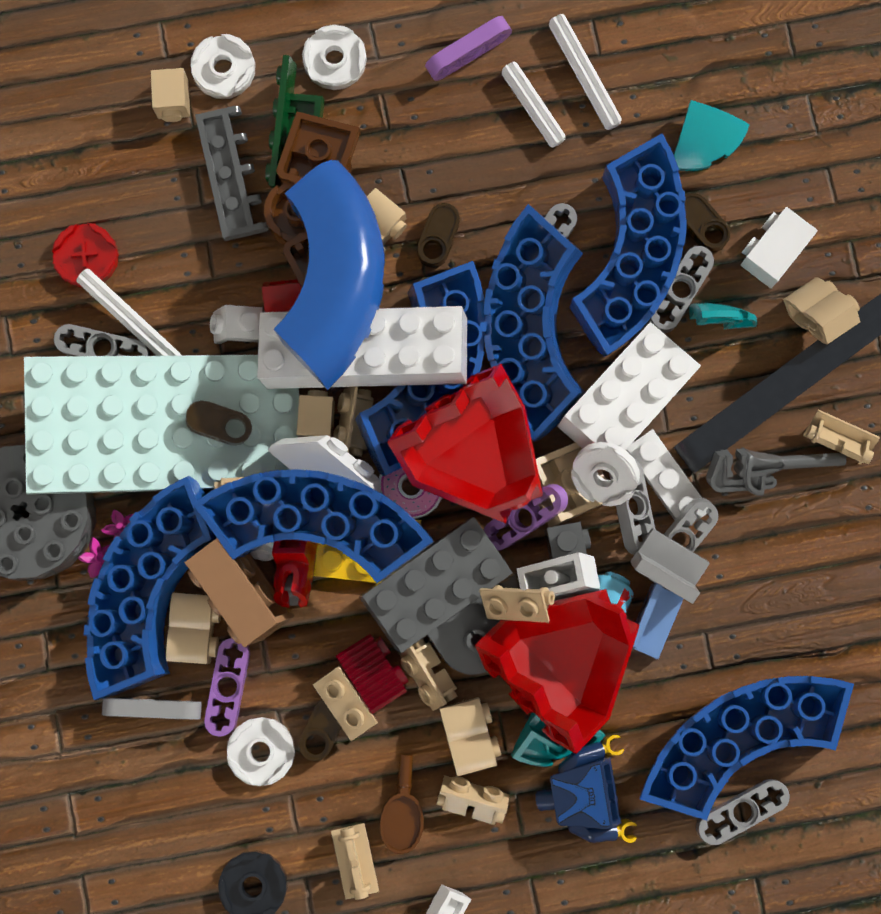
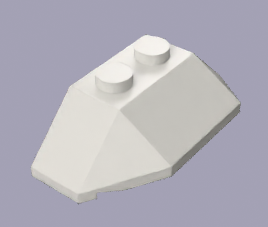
(324, 455)

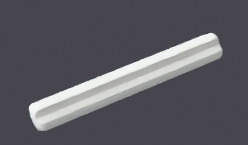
(585, 72)
(125, 314)

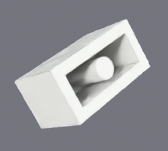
(778, 247)
(564, 575)

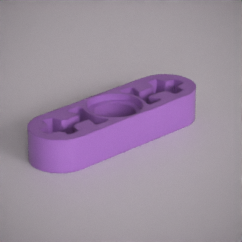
(468, 48)
(539, 517)
(230, 713)

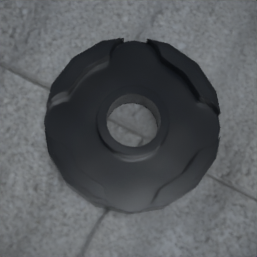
(257, 865)

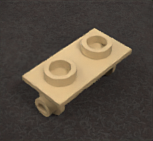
(349, 406)
(842, 437)
(517, 604)
(433, 688)
(345, 703)
(488, 802)
(355, 861)

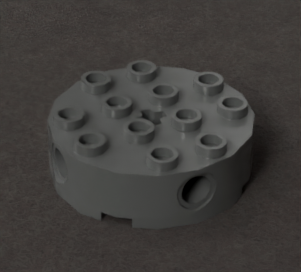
(51, 535)

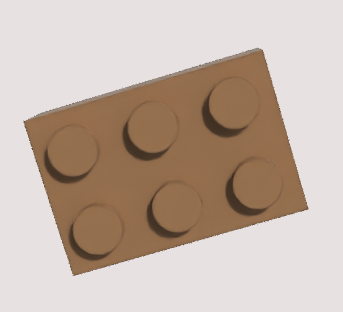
(238, 593)

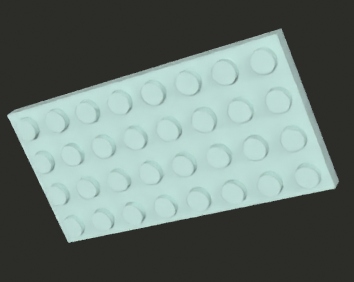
(124, 426)

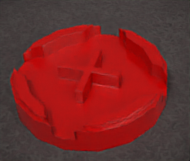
(84, 248)

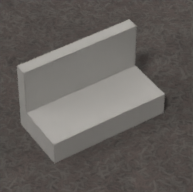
(670, 565)

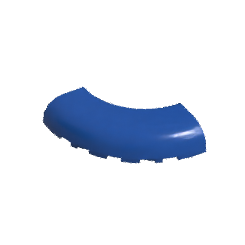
(645, 250)
(342, 273)
(523, 318)
(408, 402)
(317, 510)
(136, 588)
(740, 729)

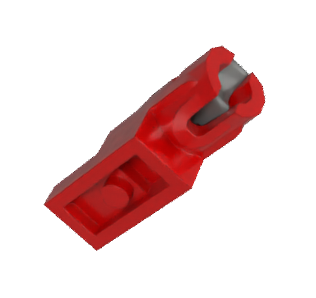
(294, 571)

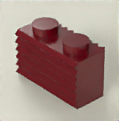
(372, 672)

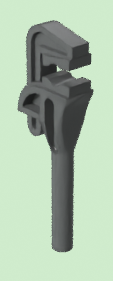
(755, 469)

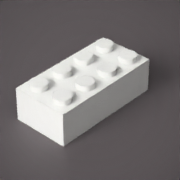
(630, 391)

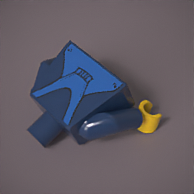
(586, 795)

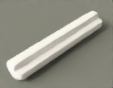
(533, 104)

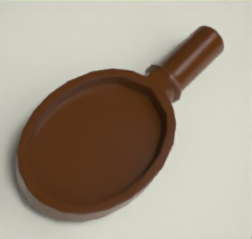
(402, 815)

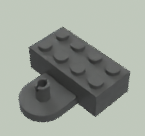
(441, 597)

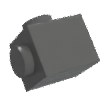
(567, 540)

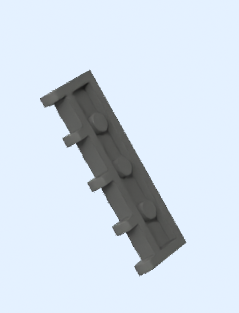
(227, 173)

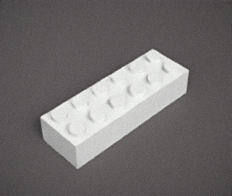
(401, 349)

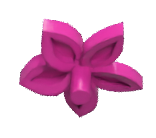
(119, 524)
(94, 557)

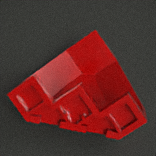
(473, 447)
(564, 667)

